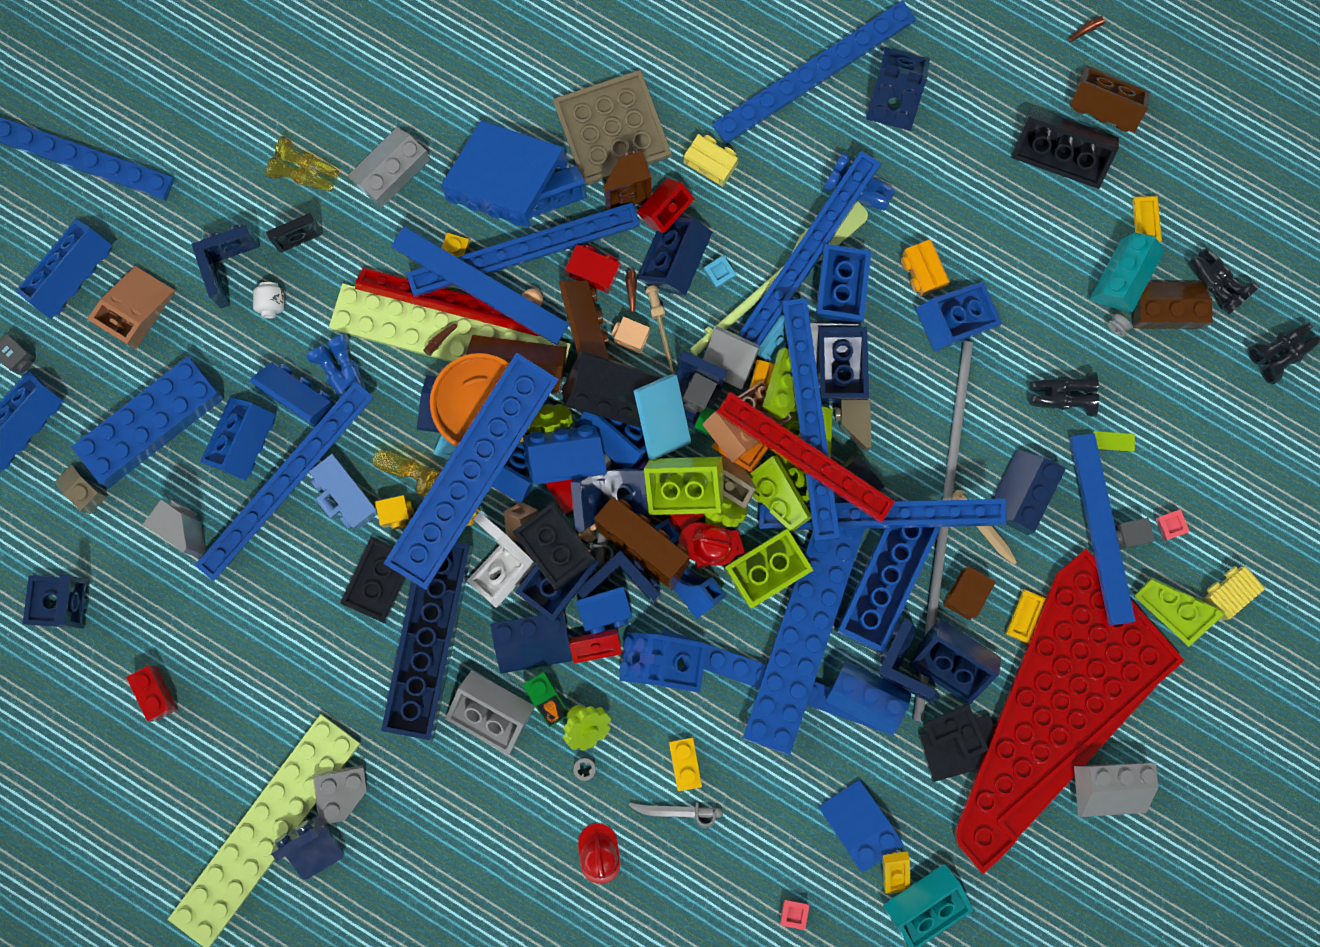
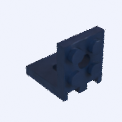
(901, 77)
(217, 248)
(687, 367)
(594, 492)
(631, 570)
(69, 606)
(893, 658)

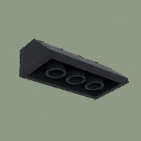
(1065, 147)
(605, 388)

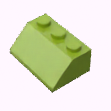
(684, 485)
(768, 569)

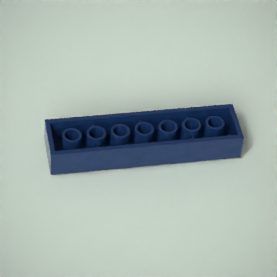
(427, 649)

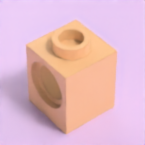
(630, 335)

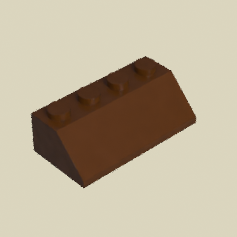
(584, 318)
(548, 357)
(642, 542)

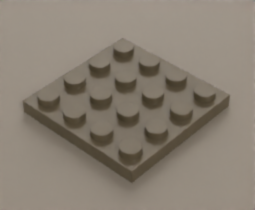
(608, 122)

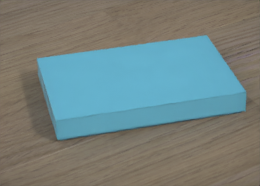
(662, 416)

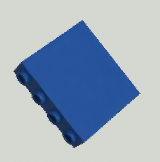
(502, 173)

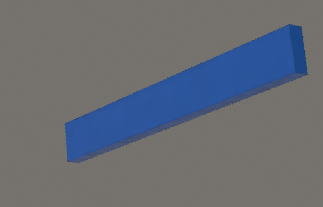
(480, 285)
(1102, 529)

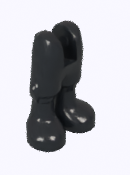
(1216, 275)
(1294, 353)
(1057, 393)

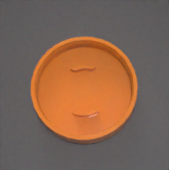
(462, 391)

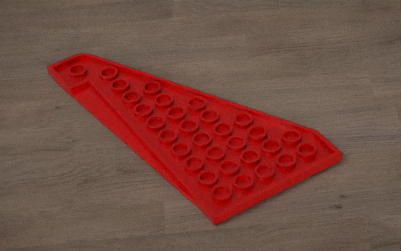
(1061, 708)

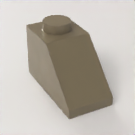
(855, 421)
(737, 483)
(80, 490)

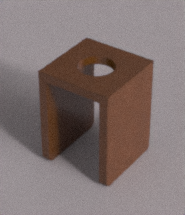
(969, 593)

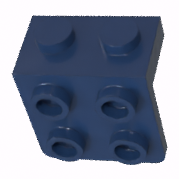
(308, 848)

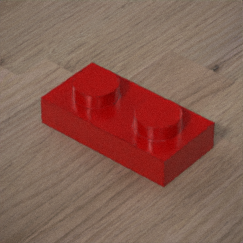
(595, 646)

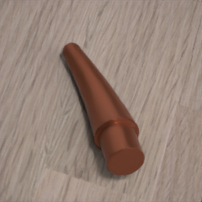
(1091, 25)
(631, 285)
(437, 340)

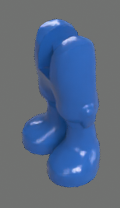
(875, 195)
(349, 370)

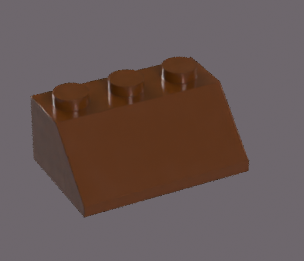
(1110, 99)
(628, 181)
(1173, 306)

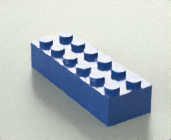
(147, 422)
(886, 585)

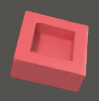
(1172, 525)
(794, 914)

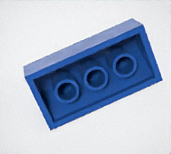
(64, 269)
(24, 414)

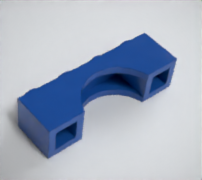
(697, 592)

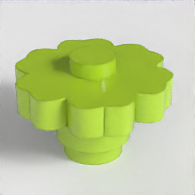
(551, 418)
(731, 515)
(585, 727)

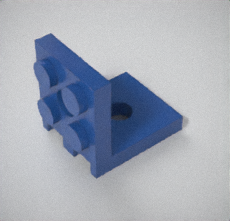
(654, 660)

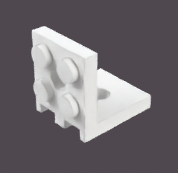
(506, 559)

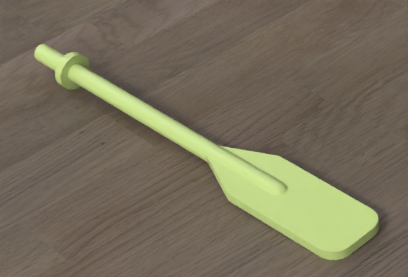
(854, 220)

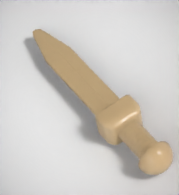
(658, 312)
(990, 534)

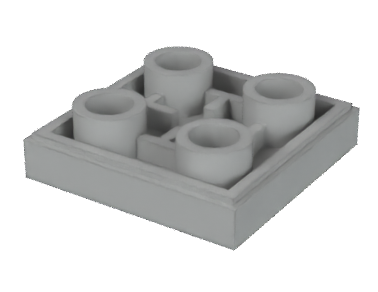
(732, 354)

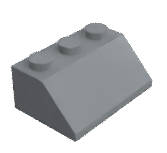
(389, 167)
(178, 527)
(489, 712)
(1115, 788)

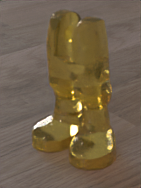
(309, 166)
(406, 467)

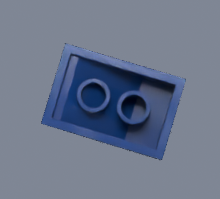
(958, 316)
(860, 826)

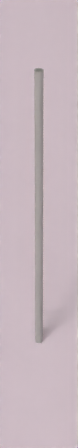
(947, 495)

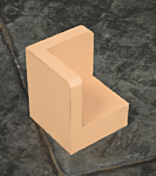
(517, 516)

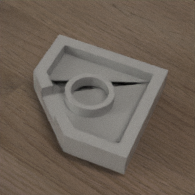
(338, 792)

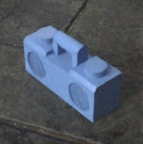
(339, 484)

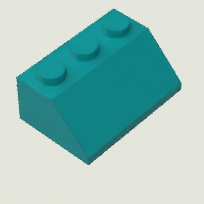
(1128, 272)
(928, 907)

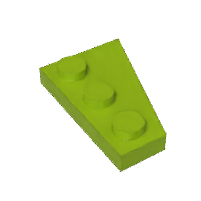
(780, 392)
(779, 494)
(1177, 610)

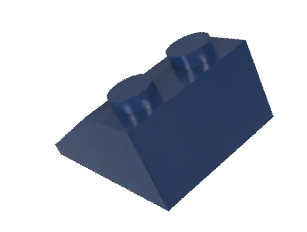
(843, 364)

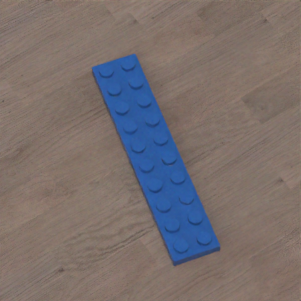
(471, 471)
(801, 642)

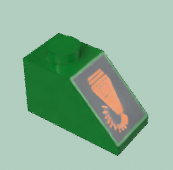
(546, 699)

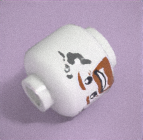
(268, 299)

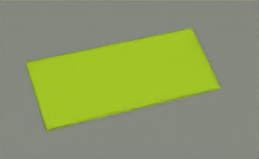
(1115, 441)

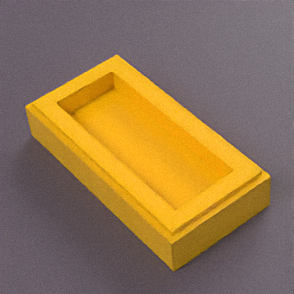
(1147, 216)
(1025, 616)

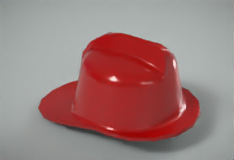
(708, 543)
(599, 853)

